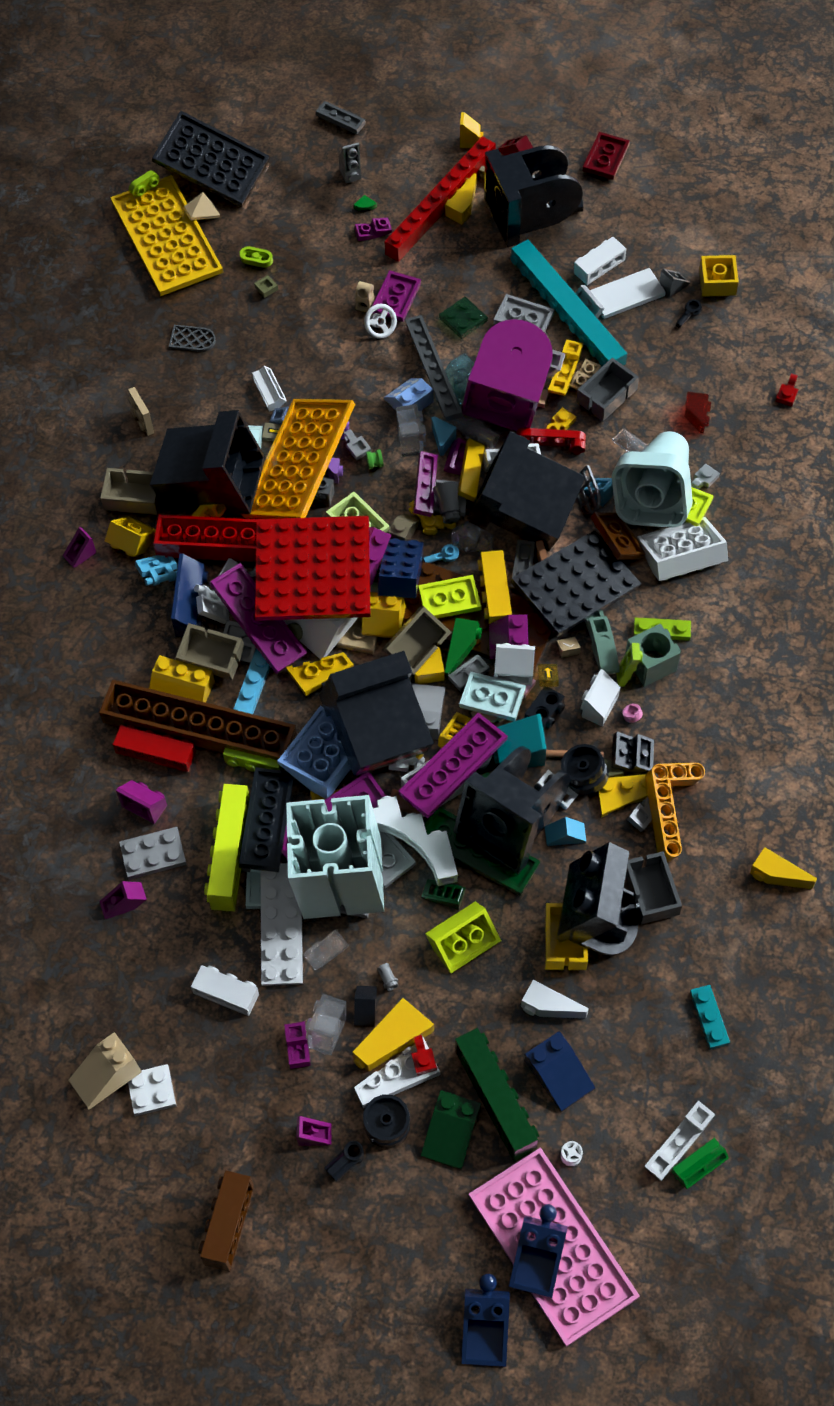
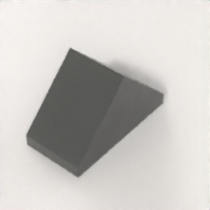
(672, 281)

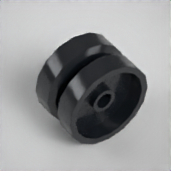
(586, 769)
(390, 1109)

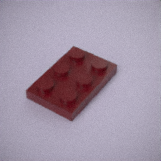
(606, 155)

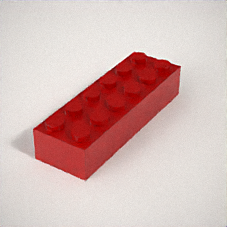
(206, 538)

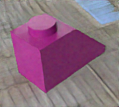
(122, 899)

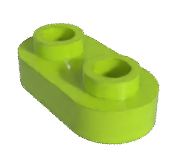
(144, 183)
(258, 257)

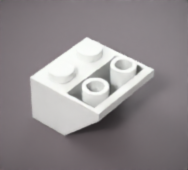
(515, 663)
(600, 698)

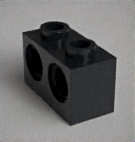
(549, 711)

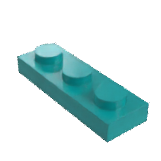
(709, 1017)

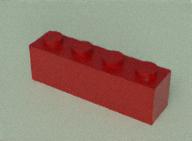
(154, 748)

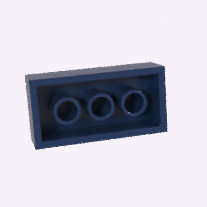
(401, 568)

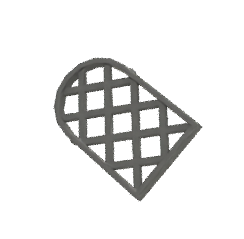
(192, 348)

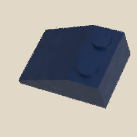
(559, 1071)

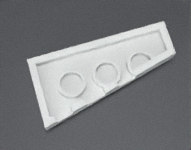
(393, 1078)

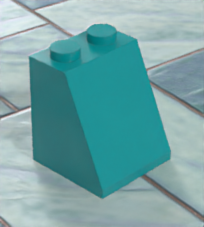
(526, 733)

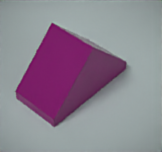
(79, 548)
(313, 1132)

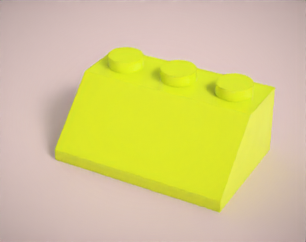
(463, 936)

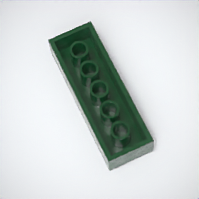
(496, 1094)

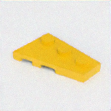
(312, 675)
(621, 792)

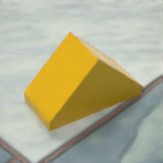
(431, 670)

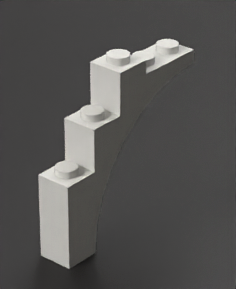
(411, 829)

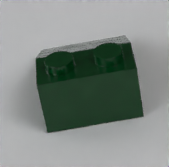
(451, 1129)

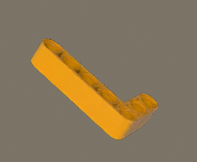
(666, 803)

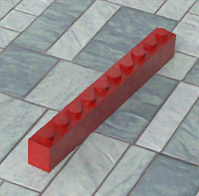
(433, 205)

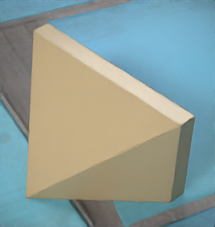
(201, 208)

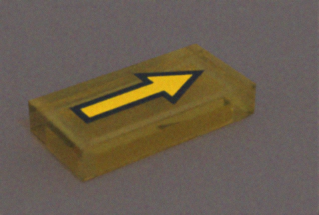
(548, 675)

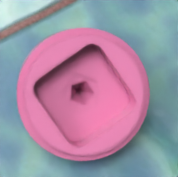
(632, 713)

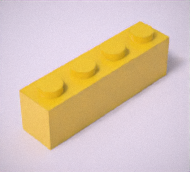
(495, 585)

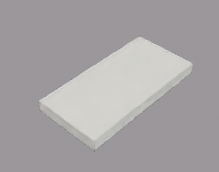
(628, 292)

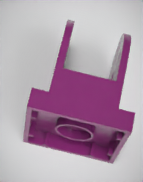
(508, 375)

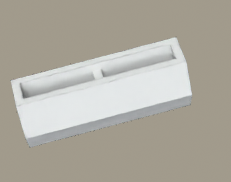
(269, 388)

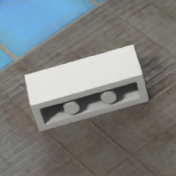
(599, 260)
(225, 989)

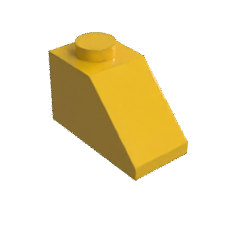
(469, 131)

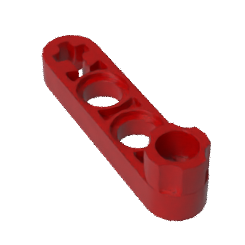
(551, 437)

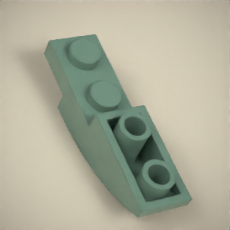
(603, 643)

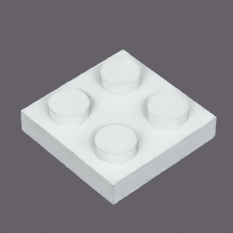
(152, 1090)

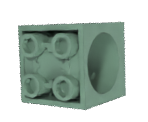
(656, 640)

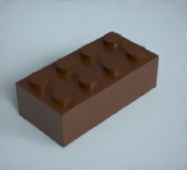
(226, 1221)

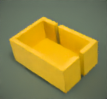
(561, 953)

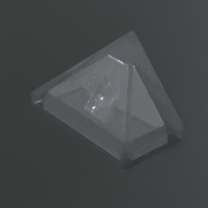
(629, 441)

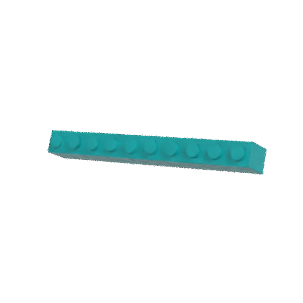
(567, 304)

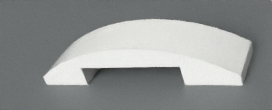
(680, 1141)

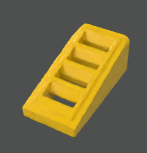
(444, 737)

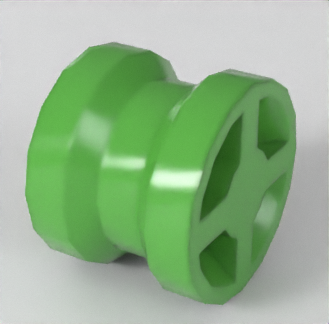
(374, 459)

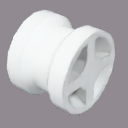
(573, 1149)

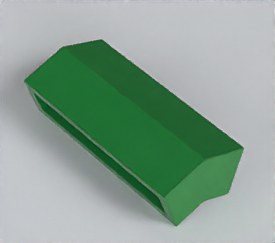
(700, 1163)

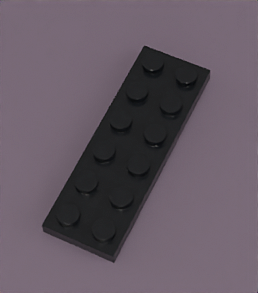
(266, 820)

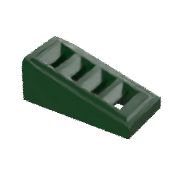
(449, 902)

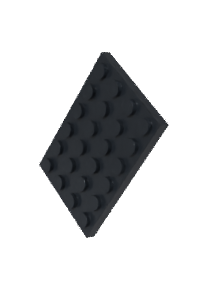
(210, 158)
(575, 583)

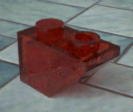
(696, 410)

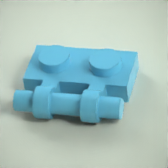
(153, 566)

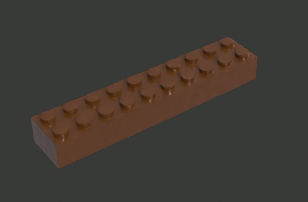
(195, 721)

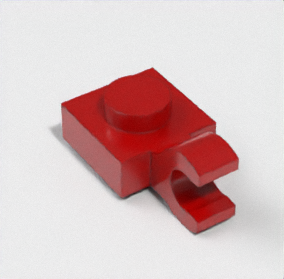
(787, 393)
(423, 1059)

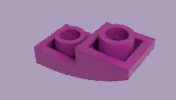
(377, 228)

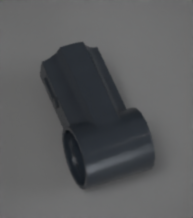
(343, 1162)

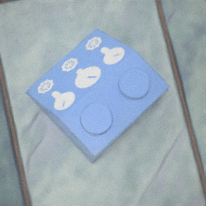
(411, 392)

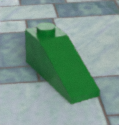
(462, 642)

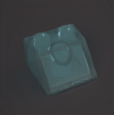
(458, 375)

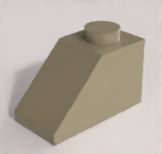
(404, 527)

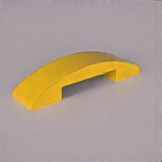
(561, 381)

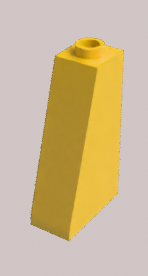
(392, 1035)

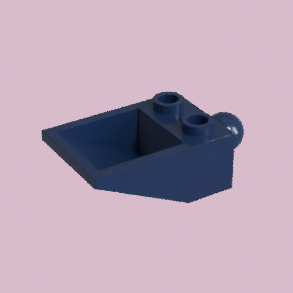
(537, 1257)
(485, 1327)

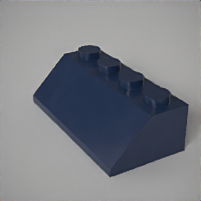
(184, 603)

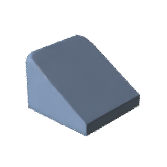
(278, 415)

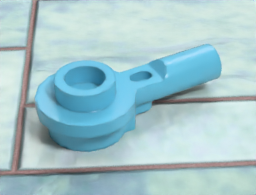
(448, 554)

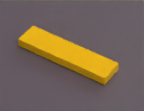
(471, 470)

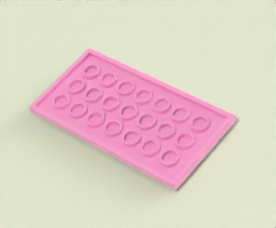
(589, 1279)

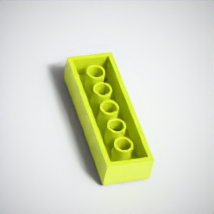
(225, 854)

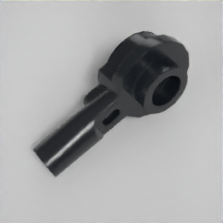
(692, 308)

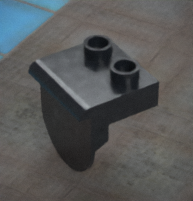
(596, 905)

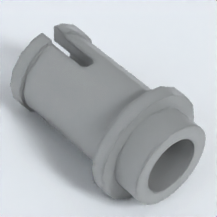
(387, 976)

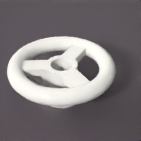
(374, 321)

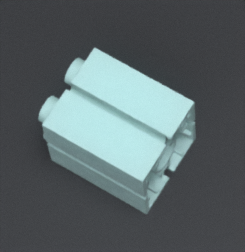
(335, 857)

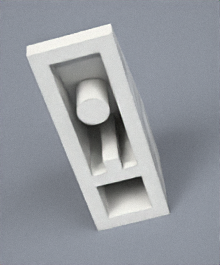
(549, 1003)

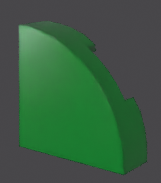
(365, 203)

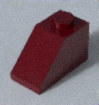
(515, 145)

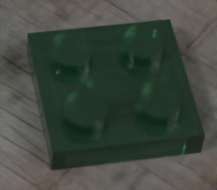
(463, 317)

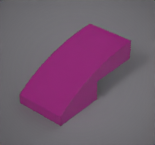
(297, 1045)

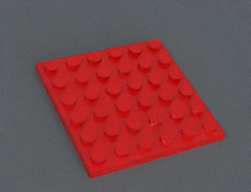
(312, 568)

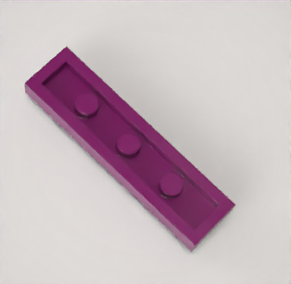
(424, 484)

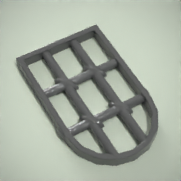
(592, 494)

